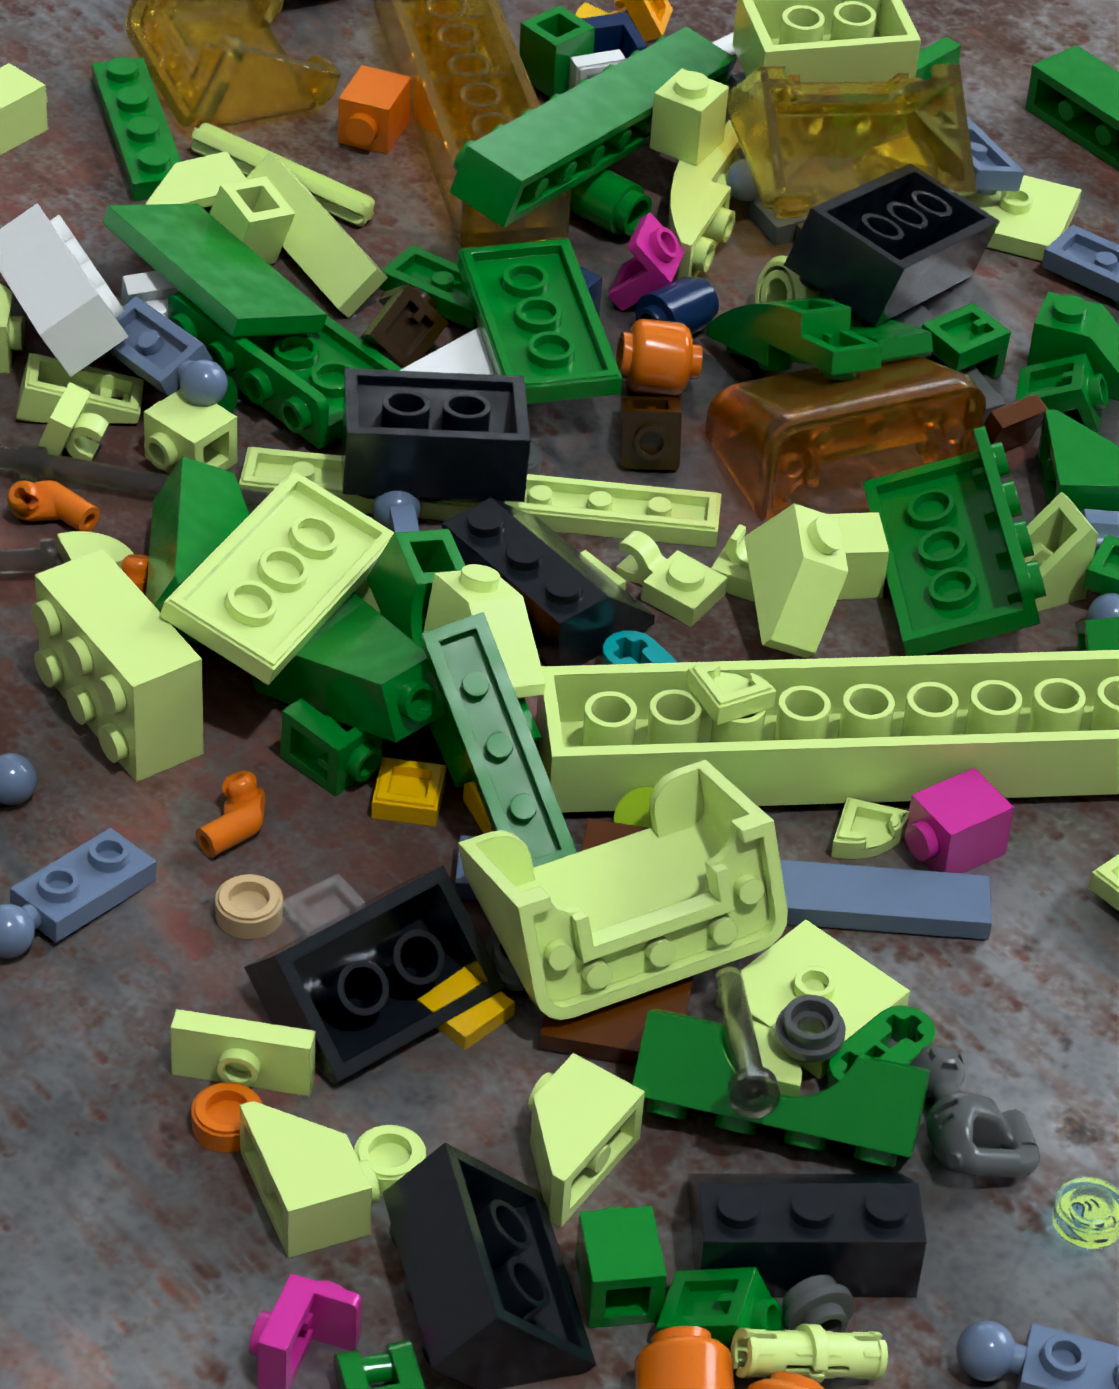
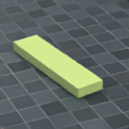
(321, 243)

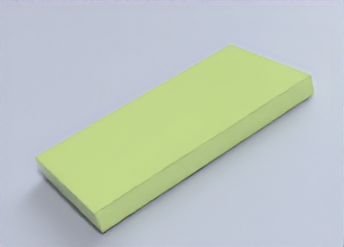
(277, 577)

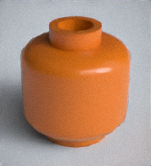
(658, 357)
(684, 1360)

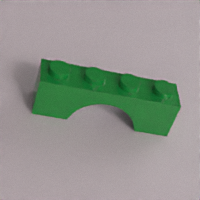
(402, 591)
(874, 1106)

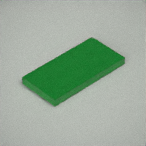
(214, 270)
(539, 319)

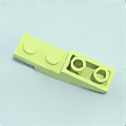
(701, 206)

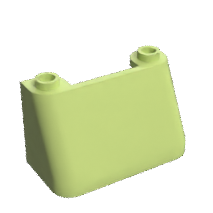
(639, 907)

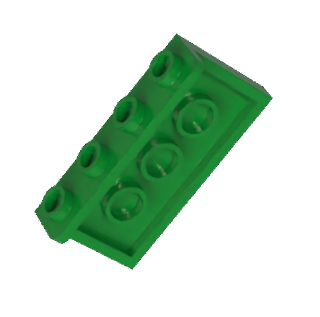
(287, 375)
(956, 551)

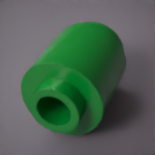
(610, 202)

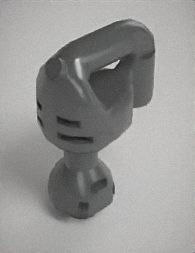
(969, 1127)

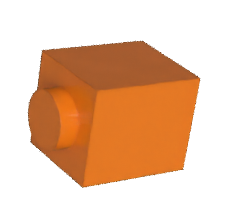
(374, 109)

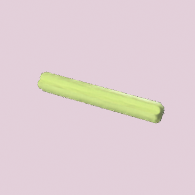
(332, 195)

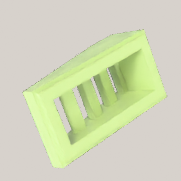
(47, 380)

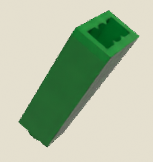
(189, 521)
(362, 675)

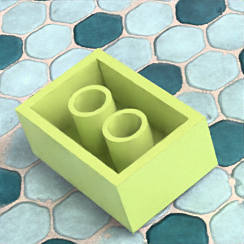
(827, 39)
(118, 665)

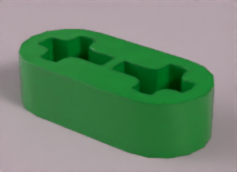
(875, 1036)

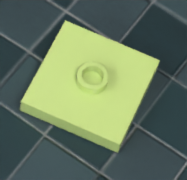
(1029, 217)
(817, 964)

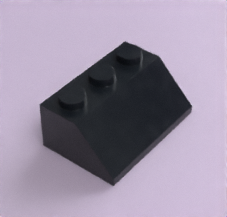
(434, 435)
(565, 594)
(369, 966)
(799, 1226)
(485, 1274)

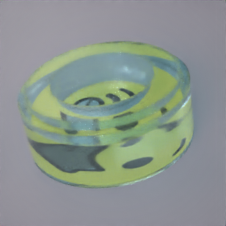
(1087, 1213)

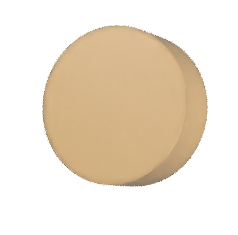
(249, 906)

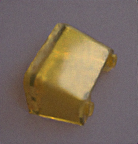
(223, 62)
(835, 136)

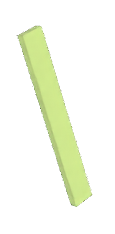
(559, 502)

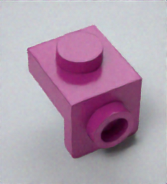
(654, 263)
(303, 1314)

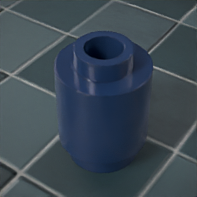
(682, 301)

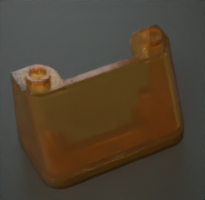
(787, 424)

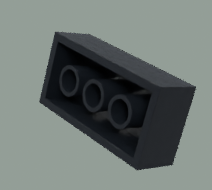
(890, 244)

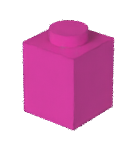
(958, 823)

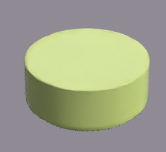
(391, 1151)

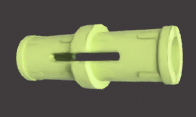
(810, 1353)

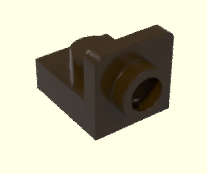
(405, 325)
(650, 432)

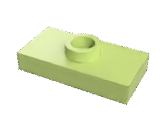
(243, 1052)

